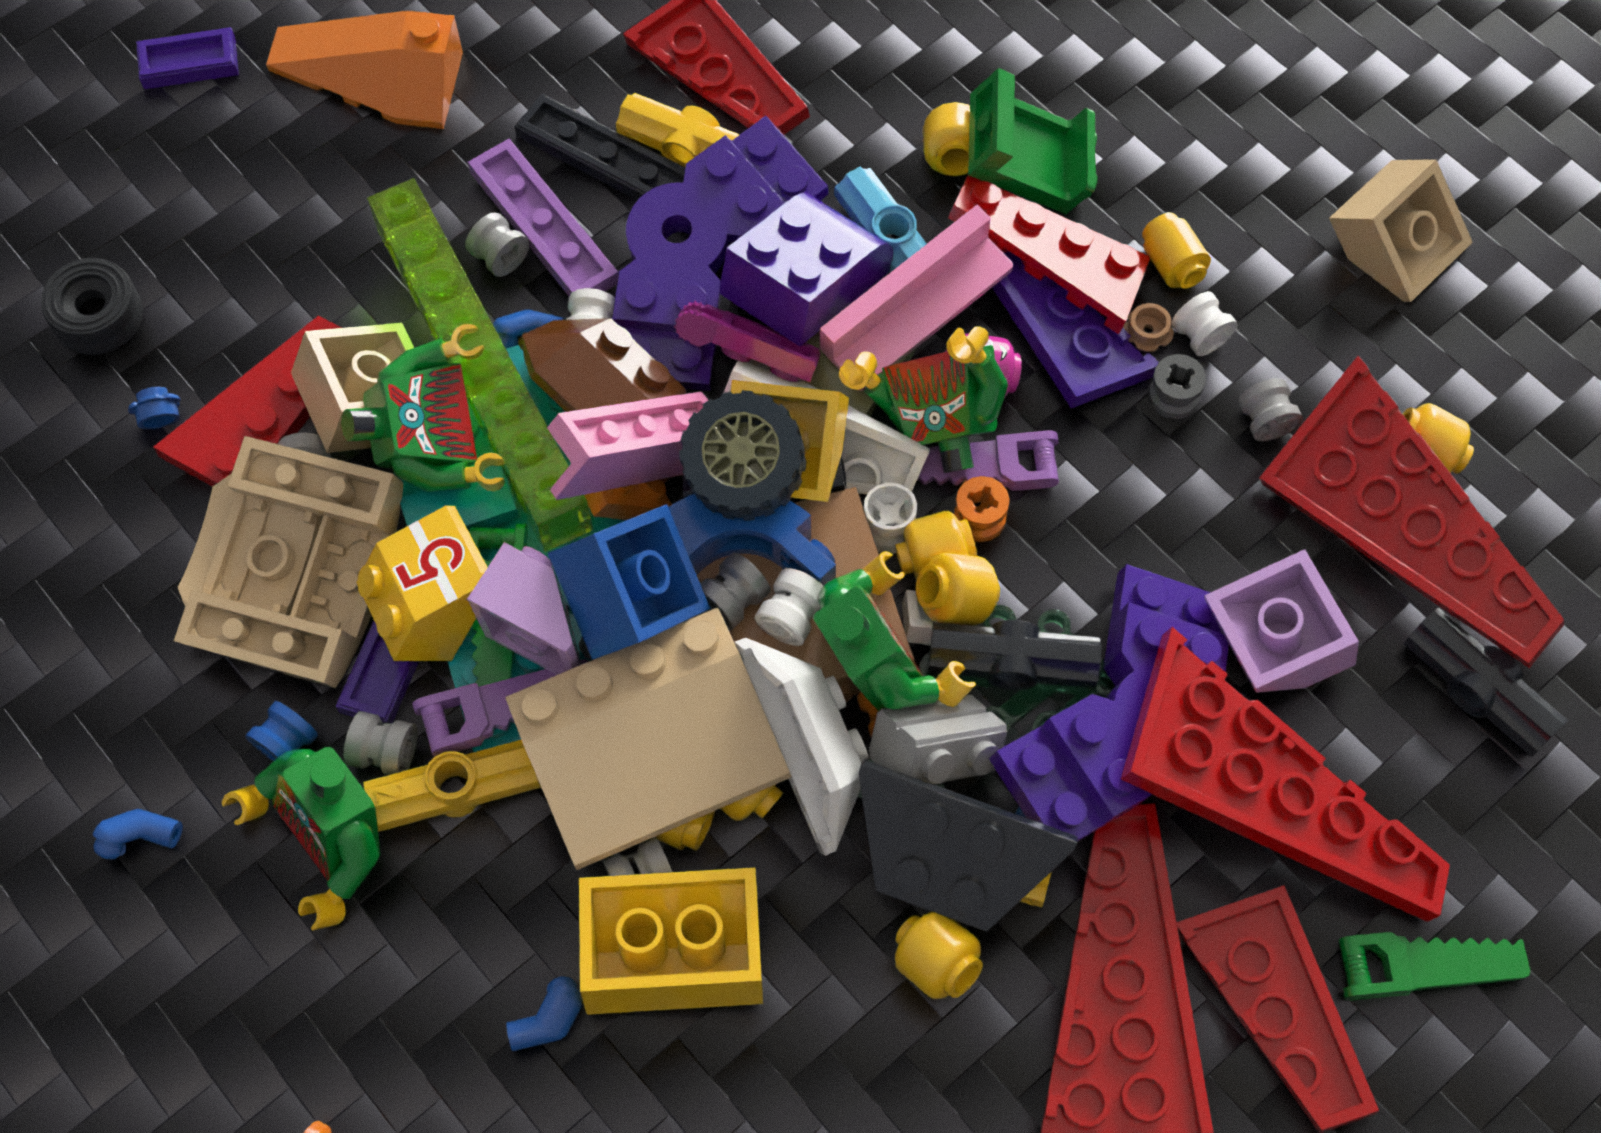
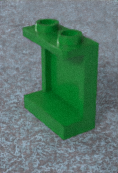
(1029, 147)

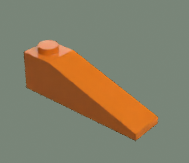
(385, 61)

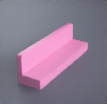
(918, 295)
(622, 443)

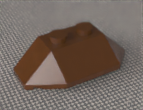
(594, 365)

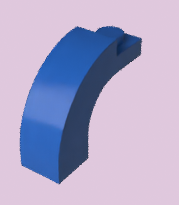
(778, 537)

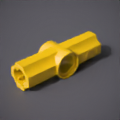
(671, 131)
(417, 792)

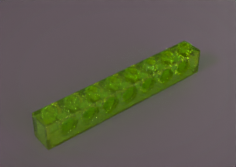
(490, 381)

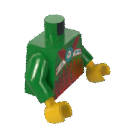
(938, 396)
(422, 419)
(872, 649)
(326, 815)

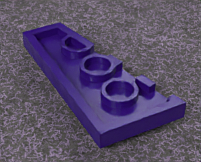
(1070, 342)

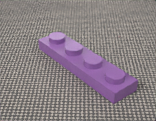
(543, 219)

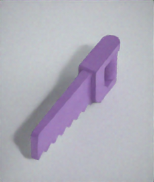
(1001, 462)
(482, 708)

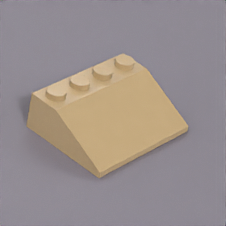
(647, 738)

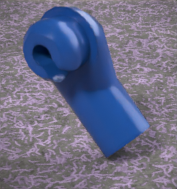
(519, 323)
(132, 825)
(552, 1019)

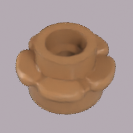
(1151, 317)

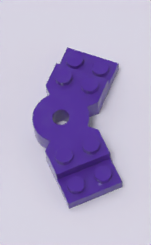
(719, 201)
(1074, 762)

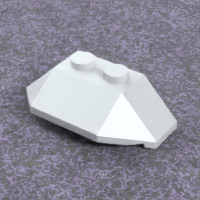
(811, 737)

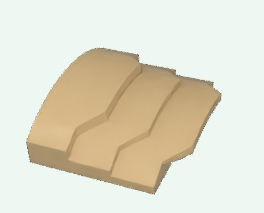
(284, 561)

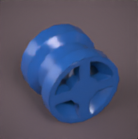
(281, 732)

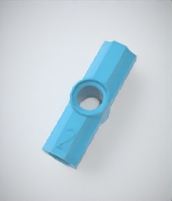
(877, 212)

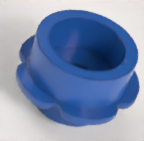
(155, 408)

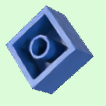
(629, 582)

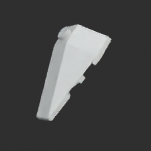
(870, 449)

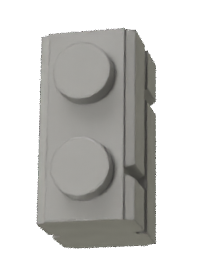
(938, 740)

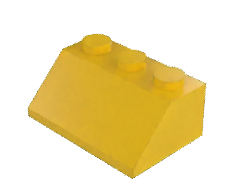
(669, 941)

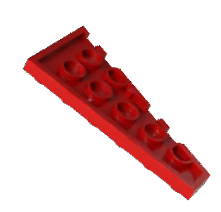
(1392, 499)
(1259, 778)
(1126, 1018)

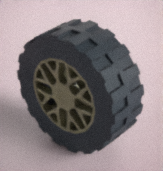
(742, 455)

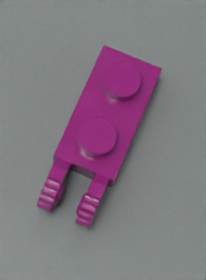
(746, 340)

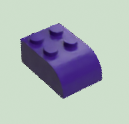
(802, 267)

